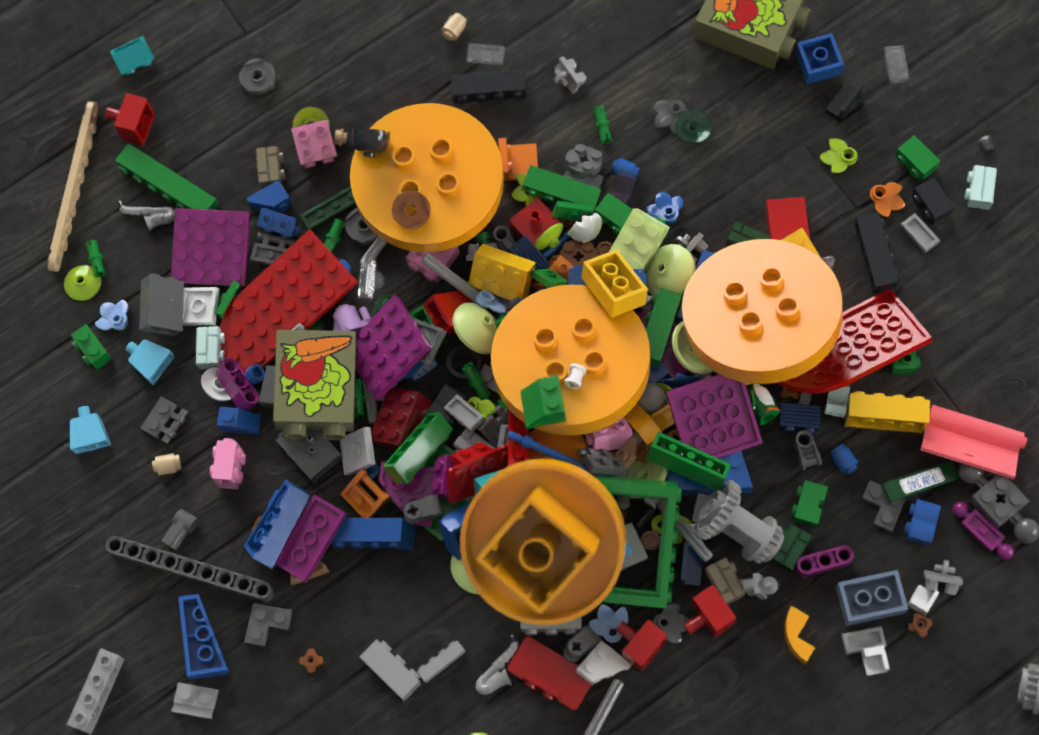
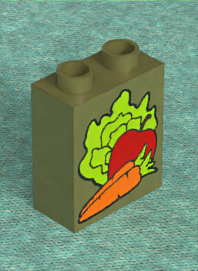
(752, 27)
(315, 383)

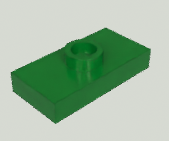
(571, 211)
(548, 278)
(226, 299)

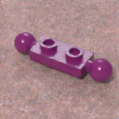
(983, 530)

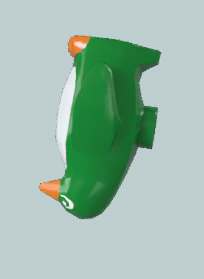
(762, 403)

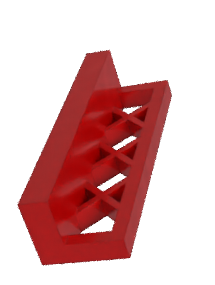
(516, 452)

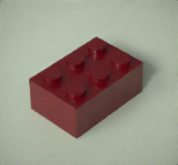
(398, 417)

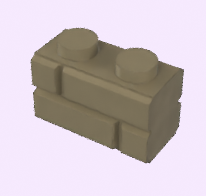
(269, 166)
(724, 579)

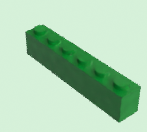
(163, 180)

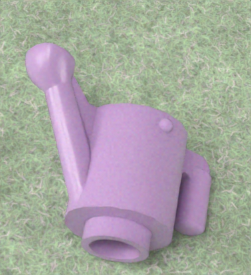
(347, 318)

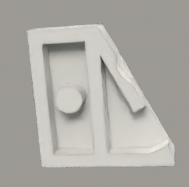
(602, 663)

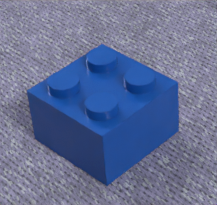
(819, 58)

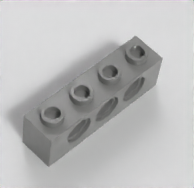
(95, 691)

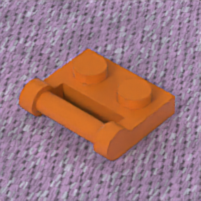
(359, 497)

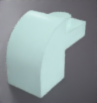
(837, 402)

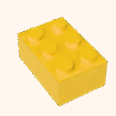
(501, 273)
(614, 283)

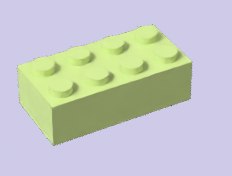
(640, 239)

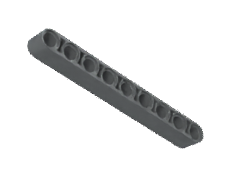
(182, 563)

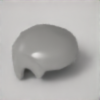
(652, 398)

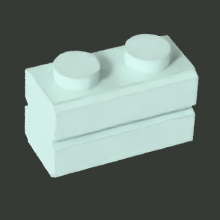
(981, 188)
(209, 347)

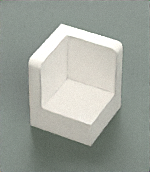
(922, 600)
(875, 660)

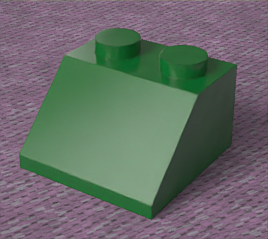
(543, 403)

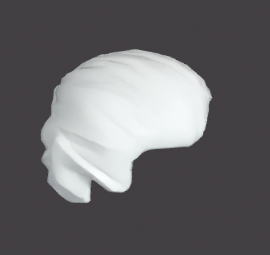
(587, 229)

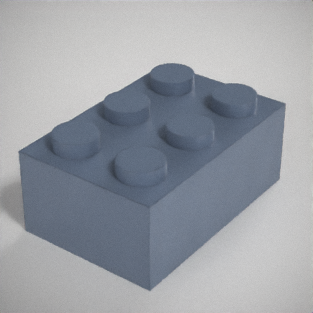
(871, 597)

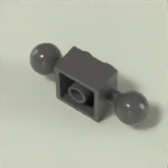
(999, 513)

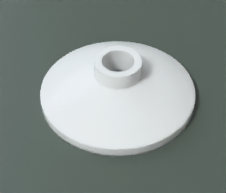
(211, 383)

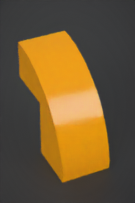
(642, 424)
(793, 625)

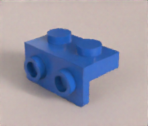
(277, 222)

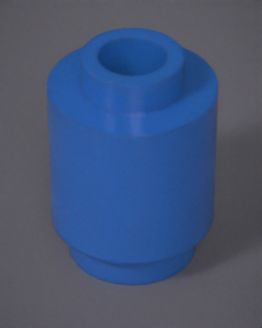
(625, 167)
(844, 459)

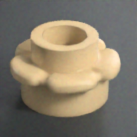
(340, 137)

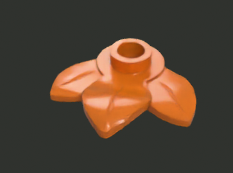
(890, 199)

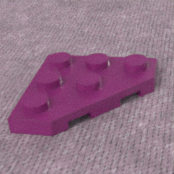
(405, 493)

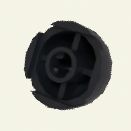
(370, 141)

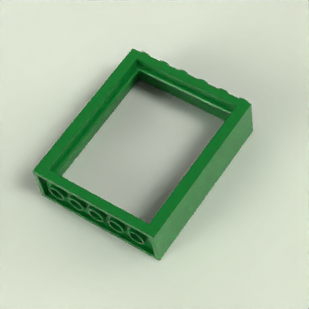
(659, 490)

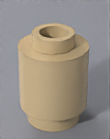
(453, 27)
(167, 464)

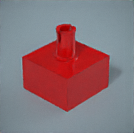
(132, 119)
(532, 221)
(711, 612)
(642, 644)

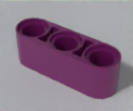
(237, 385)
(833, 557)

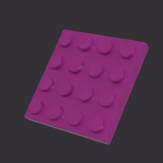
(210, 246)
(388, 347)
(714, 416)

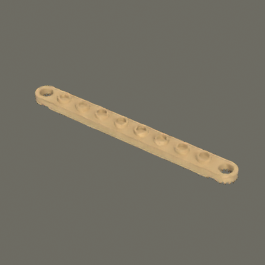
(72, 191)

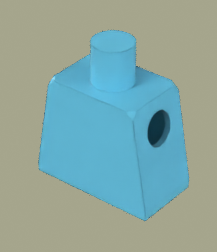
(149, 359)
(87, 432)

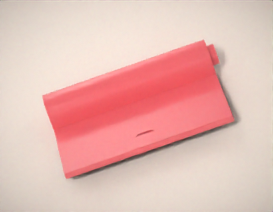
(973, 441)

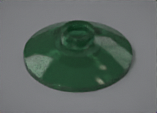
(693, 118)

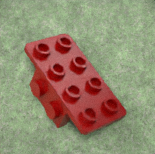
(473, 463)
(549, 673)

